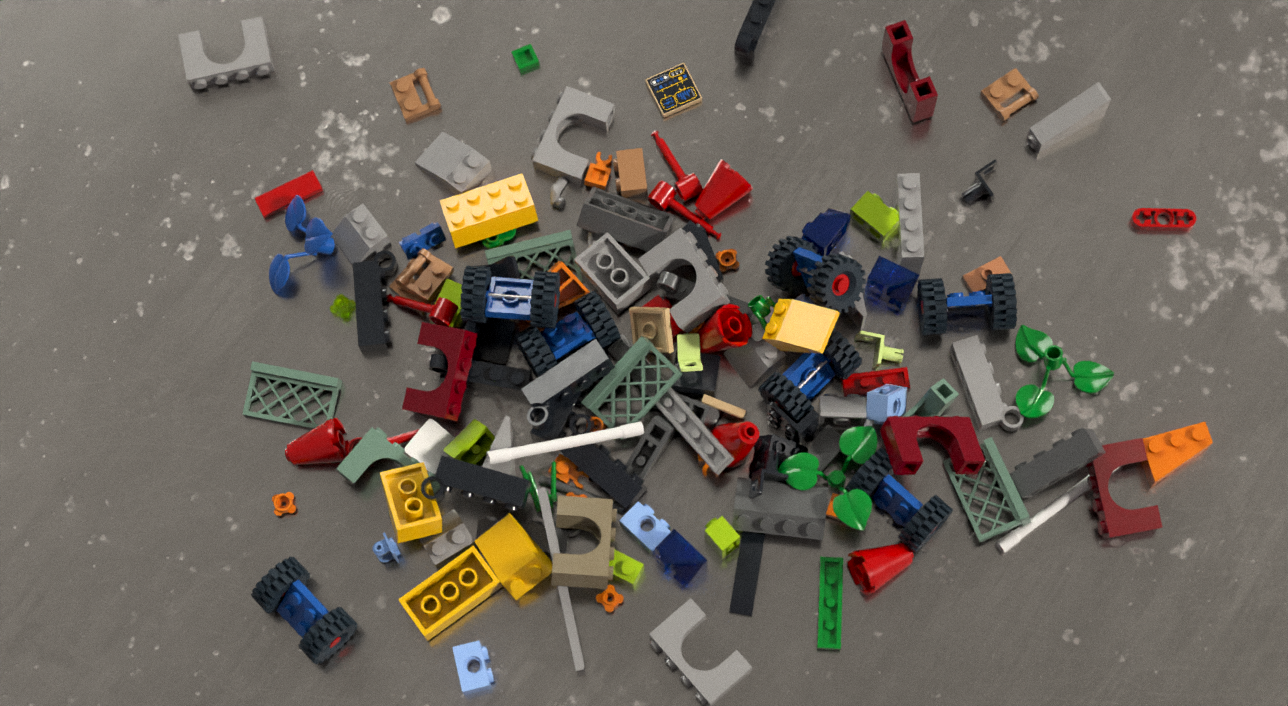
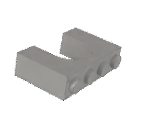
(254, 60)
(571, 108)
(908, 204)
(707, 294)
(708, 684)

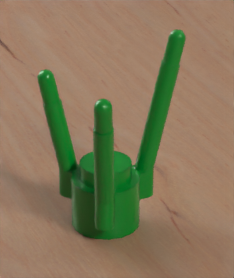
(761, 308)
(533, 490)

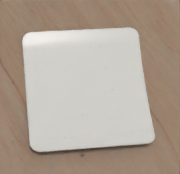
(429, 444)

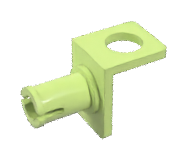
(881, 351)
(689, 352)

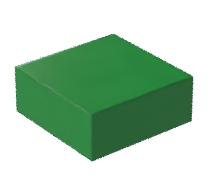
(525, 58)

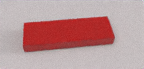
(281, 197)
(867, 381)

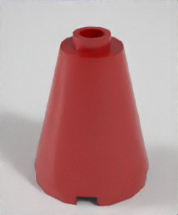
(721, 191)
(725, 330)
(737, 439)
(319, 445)
(878, 565)

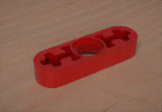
(1156, 226)

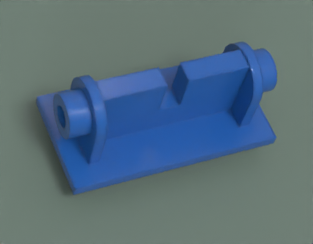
(429, 237)

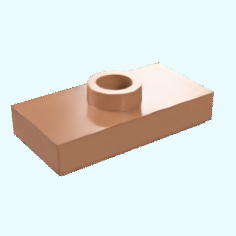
(977, 278)

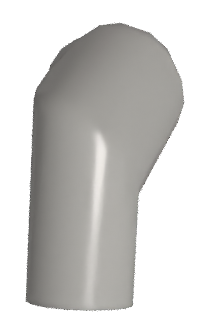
(555, 192)

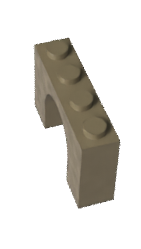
(592, 568)

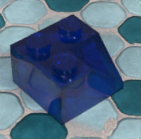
(827, 230)
(891, 283)
(681, 559)

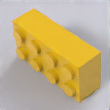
(489, 210)
(450, 593)

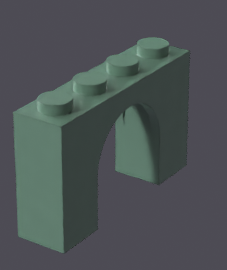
(372, 448)

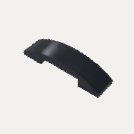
(747, 573)

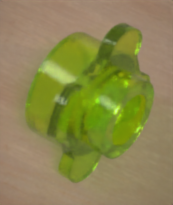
(338, 302)

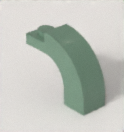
(935, 400)

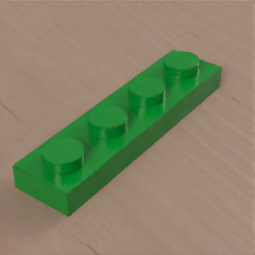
(830, 603)

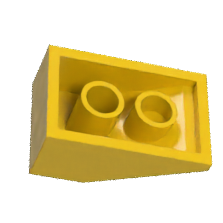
(800, 326)
(408, 508)
(514, 556)

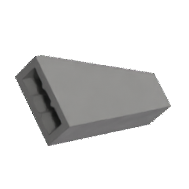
(1069, 118)

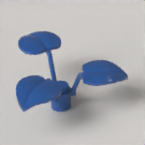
(317, 241)

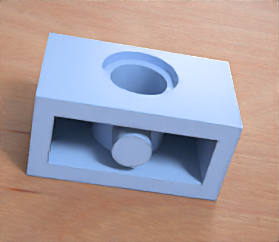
(886, 402)
(632, 523)
(464, 656)

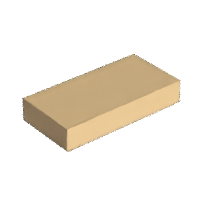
(724, 407)

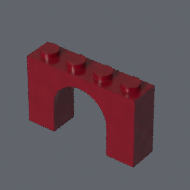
(917, 93)
(447, 398)
(953, 433)
(1113, 519)

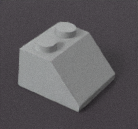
(360, 235)
(756, 358)
(842, 411)
(450, 543)

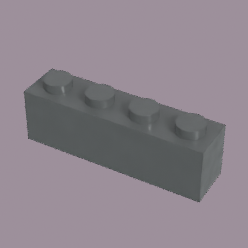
(1057, 463)

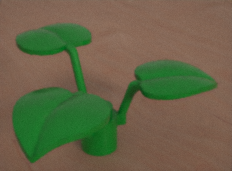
(1034, 344)
(852, 507)

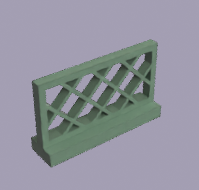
(537, 246)
(621, 372)
(290, 377)
(1006, 486)

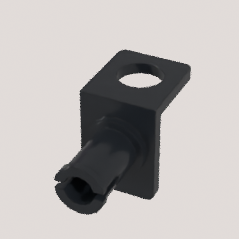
(980, 187)
(768, 473)

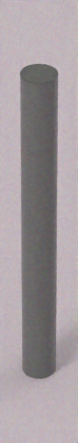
(546, 481)

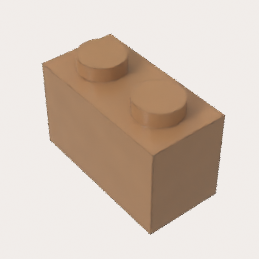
(631, 173)

